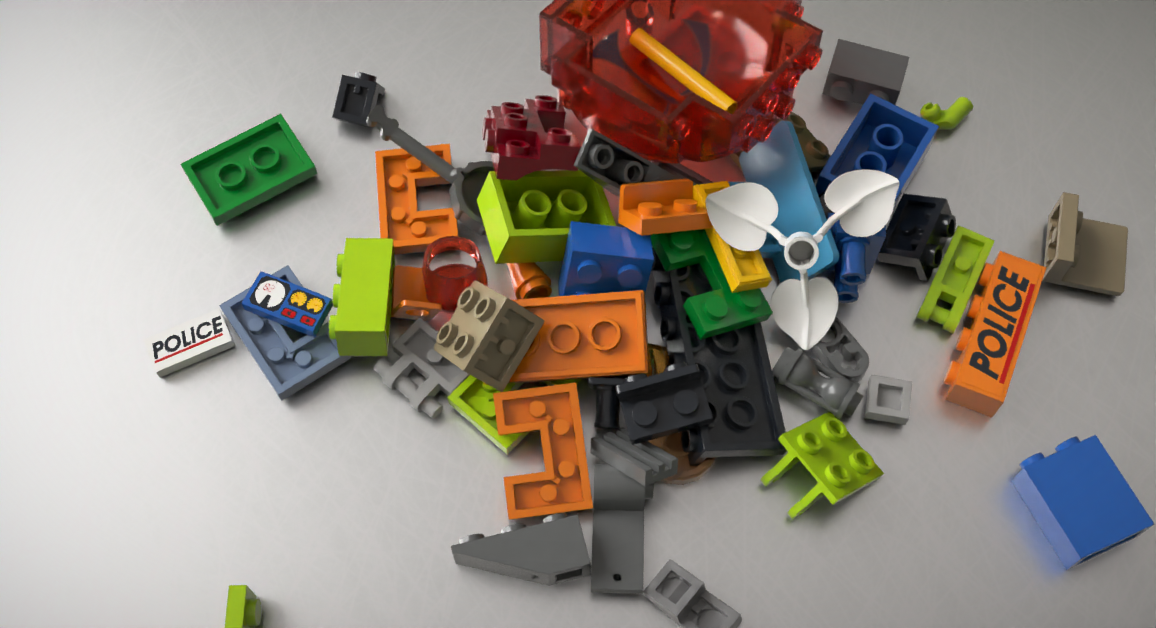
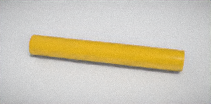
(681, 71)

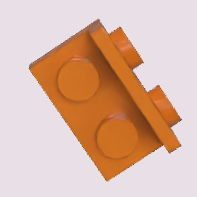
(661, 207)

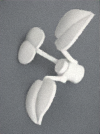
(745, 213)

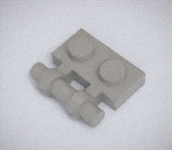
(418, 353)

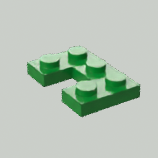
(718, 309)

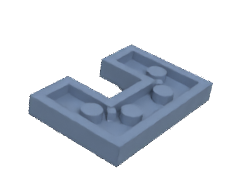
(283, 363)

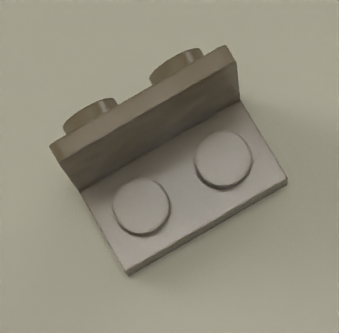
(1084, 250)
(487, 335)

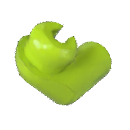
(948, 118)

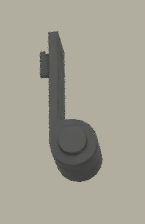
(618, 531)

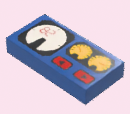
(287, 304)

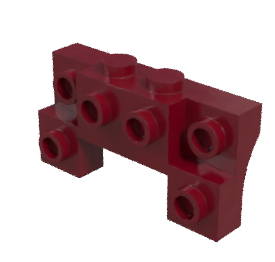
(529, 138)

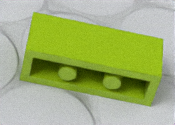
(363, 297)

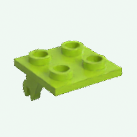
(829, 456)

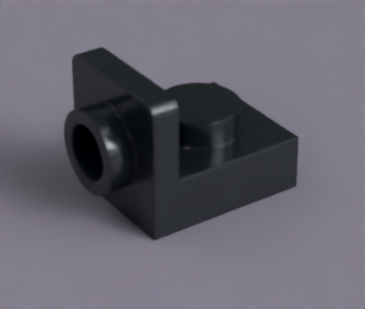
(357, 98)

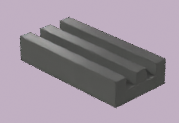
(639, 461)

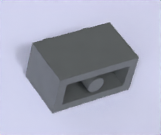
(864, 70)

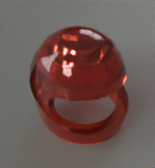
(449, 281)

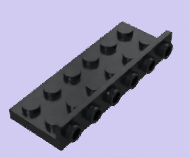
(732, 371)

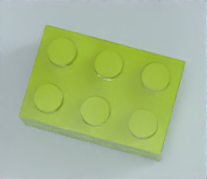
(533, 215)

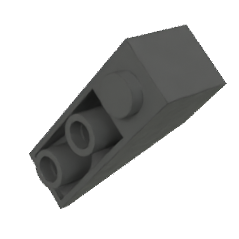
(615, 165)
(535, 553)

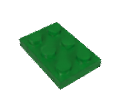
(249, 169)

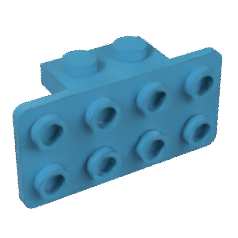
(784, 171)

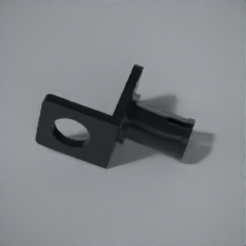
(606, 401)

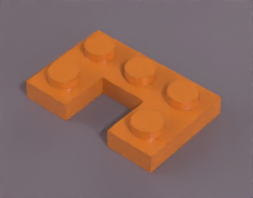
(398, 203)
(557, 416)

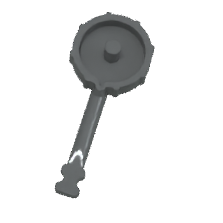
(465, 182)

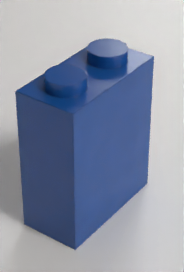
(1080, 500)

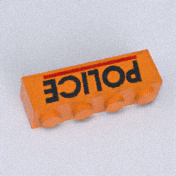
(995, 334)

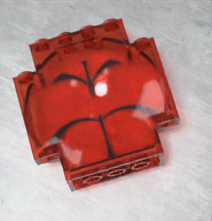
(740, 46)

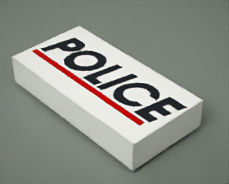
(188, 342)

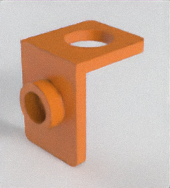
(410, 295)

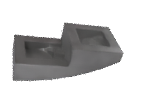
(687, 600)

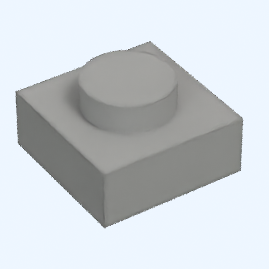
(888, 399)

